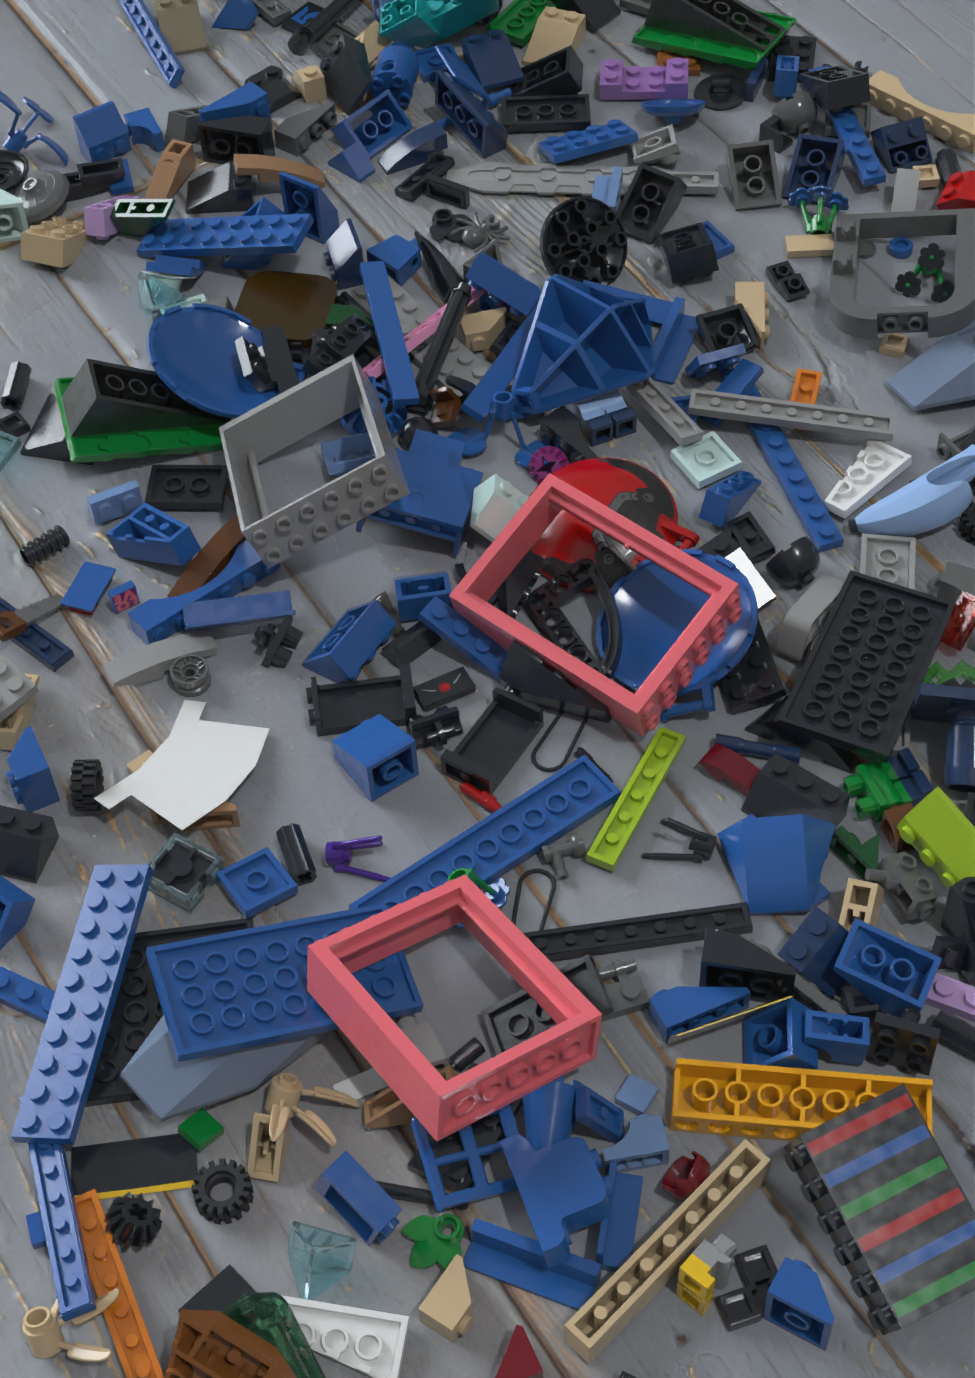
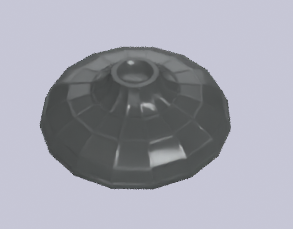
(42, 194)

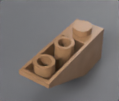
(172, 170)

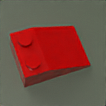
(958, 192)

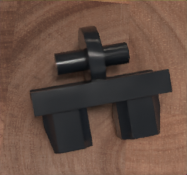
(285, 634)
(436, 727)

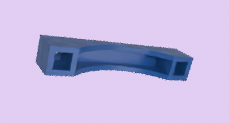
(163, 617)

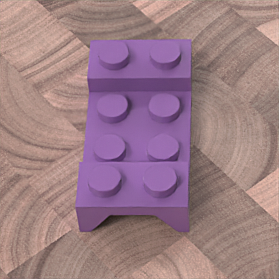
(644, 82)

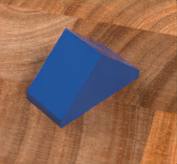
(353, 163)

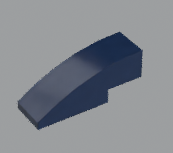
(414, 148)

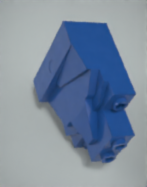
(438, 490)

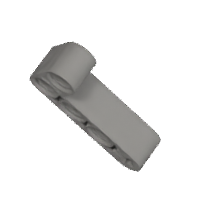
(808, 617)

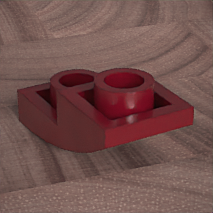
(727, 764)

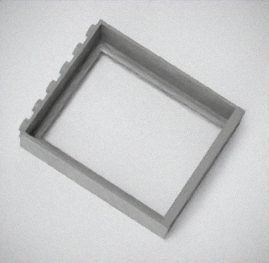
(284, 422)

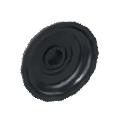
(13, 169)

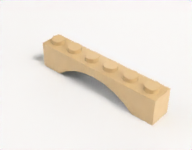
(891, 97)

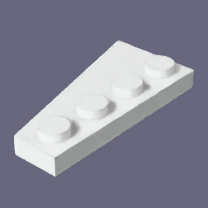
(354, 1336)

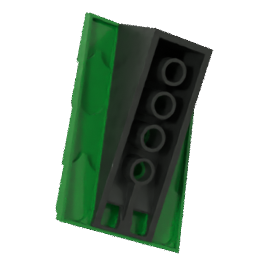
(713, 30)
(130, 414)

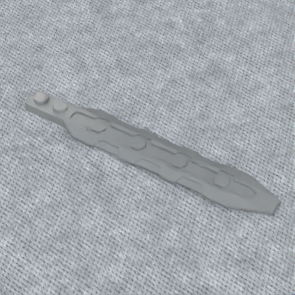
(561, 179)

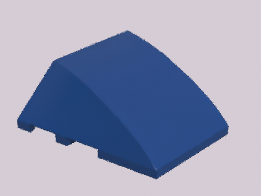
(777, 861)

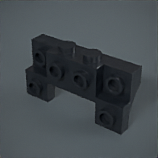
(341, 343)

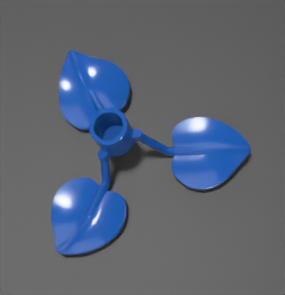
(18, 138)
(504, 410)

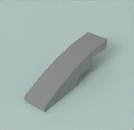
(154, 659)

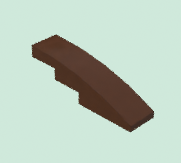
(211, 559)

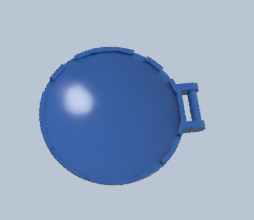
(199, 358)
(655, 613)

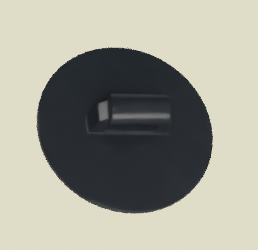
(721, 91)

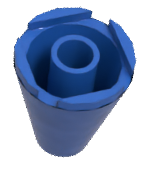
(550, 1113)

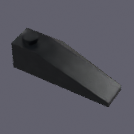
(534, 682)

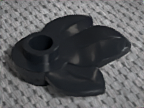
(444, 223)

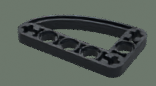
(554, 599)

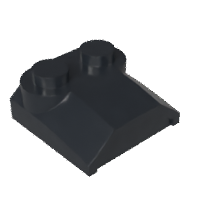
(279, 89)
(726, 328)

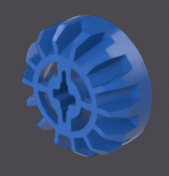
(354, 421)

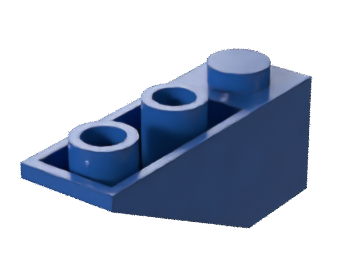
(728, 497)

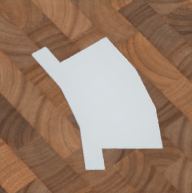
(192, 767)

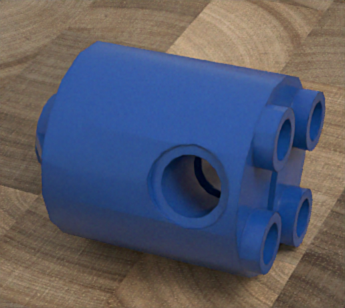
(397, 71)

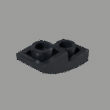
(786, 281)

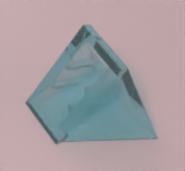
(156, 294)
(318, 1258)

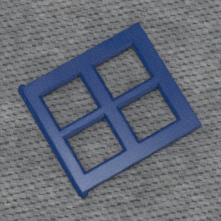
(472, 1154)

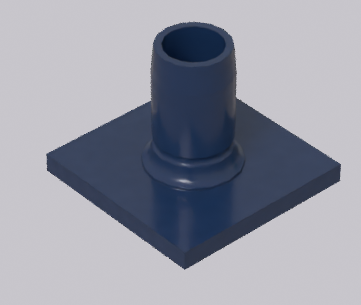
(956, 707)

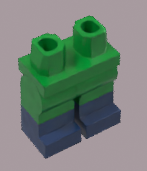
(887, 785)

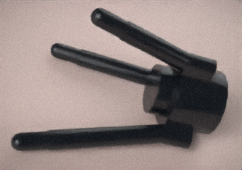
(700, 843)

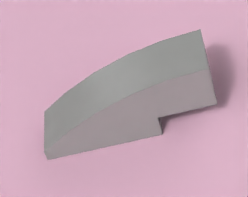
(905, 190)

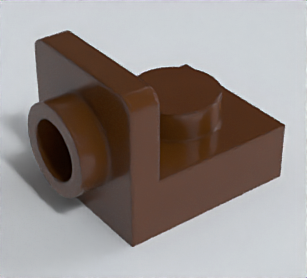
(446, 407)

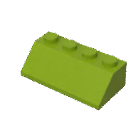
(941, 837)

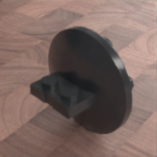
(584, 241)

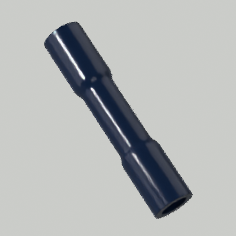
(758, 749)

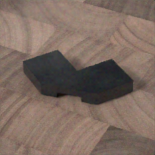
(747, 1303)

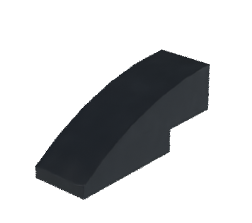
(93, 177)

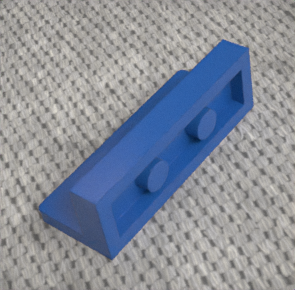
(619, 1228)

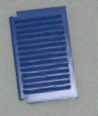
(462, 73)

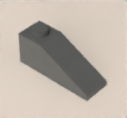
(183, 124)

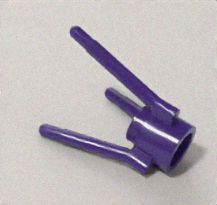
(340, 852)

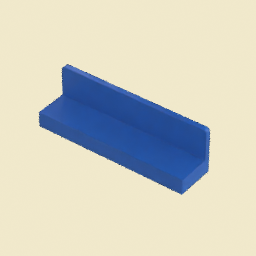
(673, 343)
(237, 610)
(521, 1264)

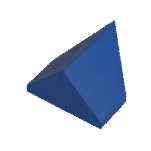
(236, 15)

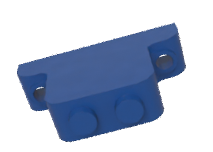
(558, 1190)

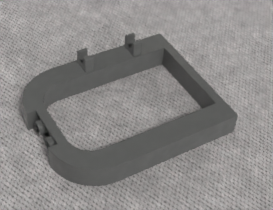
(936, 319)

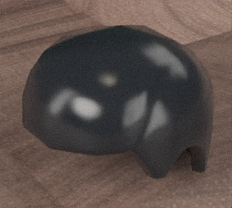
(409, 428)

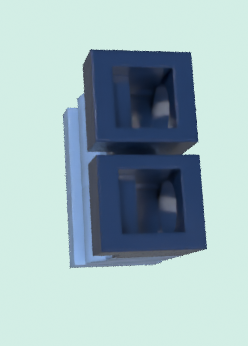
(605, 414)

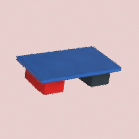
(88, 588)

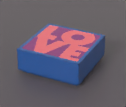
(123, 597)

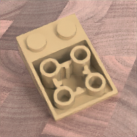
(54, 242)

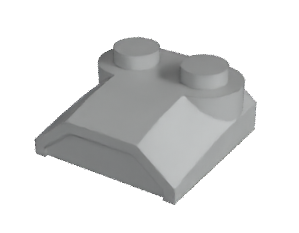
(657, 147)

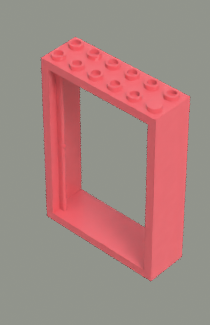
(675, 670)

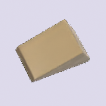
(266, 1156)

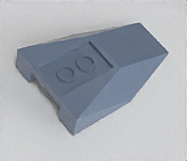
(939, 373)
(181, 1087)

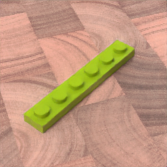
(636, 799)

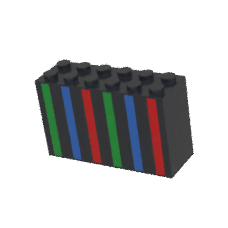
(889, 1208)

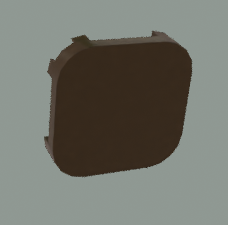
(290, 301)

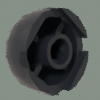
(795, 564)

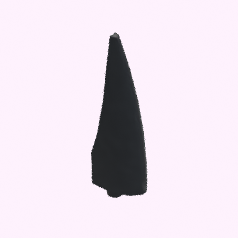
(442, 271)

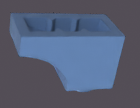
(641, 1147)

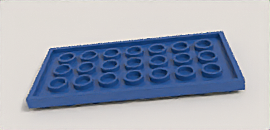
(253, 985)

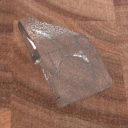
(93, 1333)

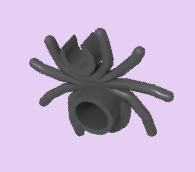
(477, 234)

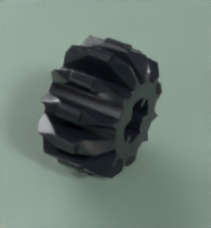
(133, 1221)

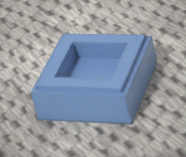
(636, 1095)

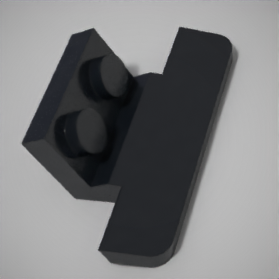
(269, 364)

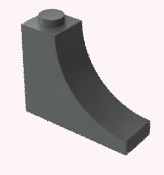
(954, 581)

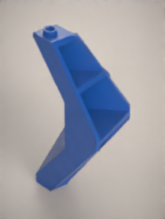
(582, 346)

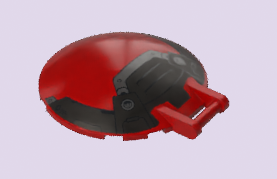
(626, 490)

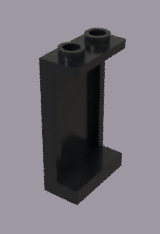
(347, 704)
(494, 742)

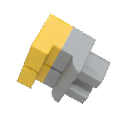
(705, 1270)

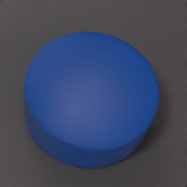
(900, 248)

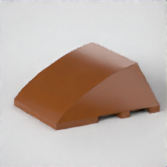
(218, 1347)

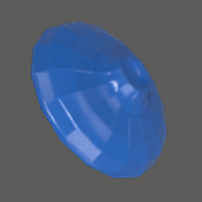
(673, 109)

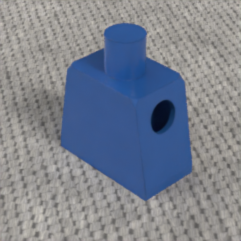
(400, 257)

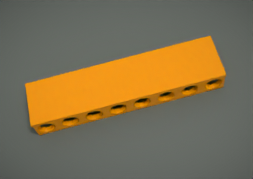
(775, 1099)

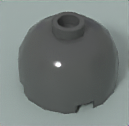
(797, 113)

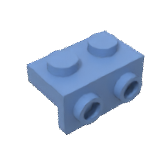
(346, 453)
(114, 502)

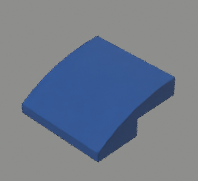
(176, 266)

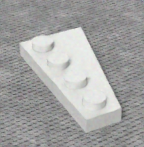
(868, 475)

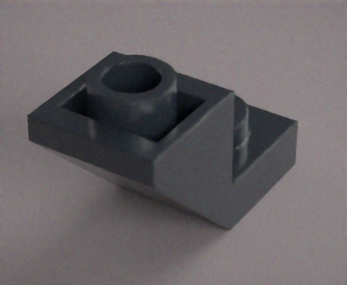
(956, 955)

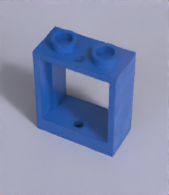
(358, 1199)

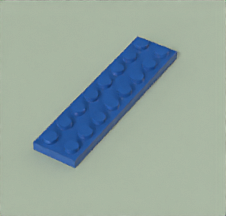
(226, 236)

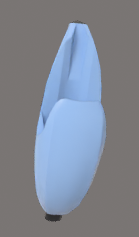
(924, 502)

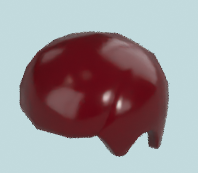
(686, 1176)

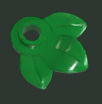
(431, 1244)

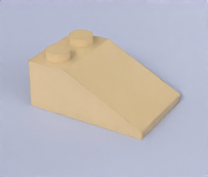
(555, 31)

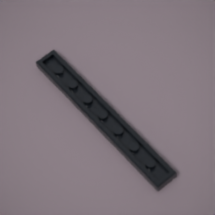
(640, 931)

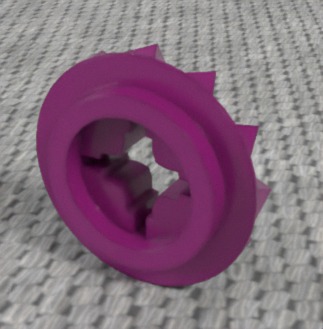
(537, 460)

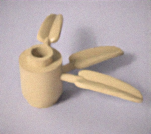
(283, 1105)
(46, 1336)

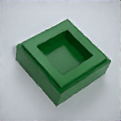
(200, 1129)

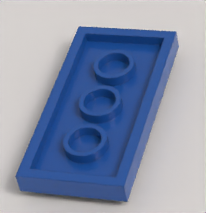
(587, 142)

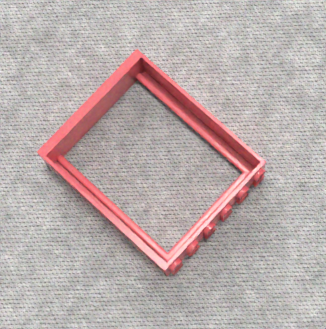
(460, 1101)

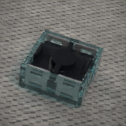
(183, 872)

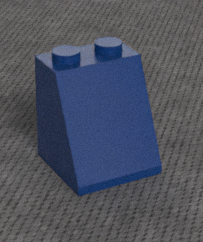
(377, 756)

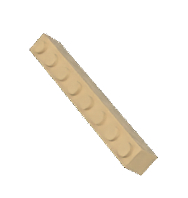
(665, 1251)

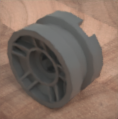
(193, 666)

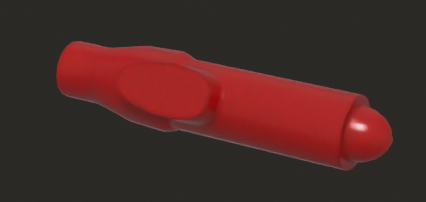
(483, 797)

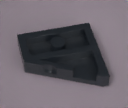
(750, 537)

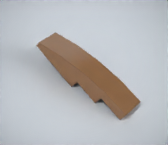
(268, 168)

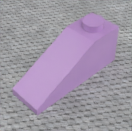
(98, 218)

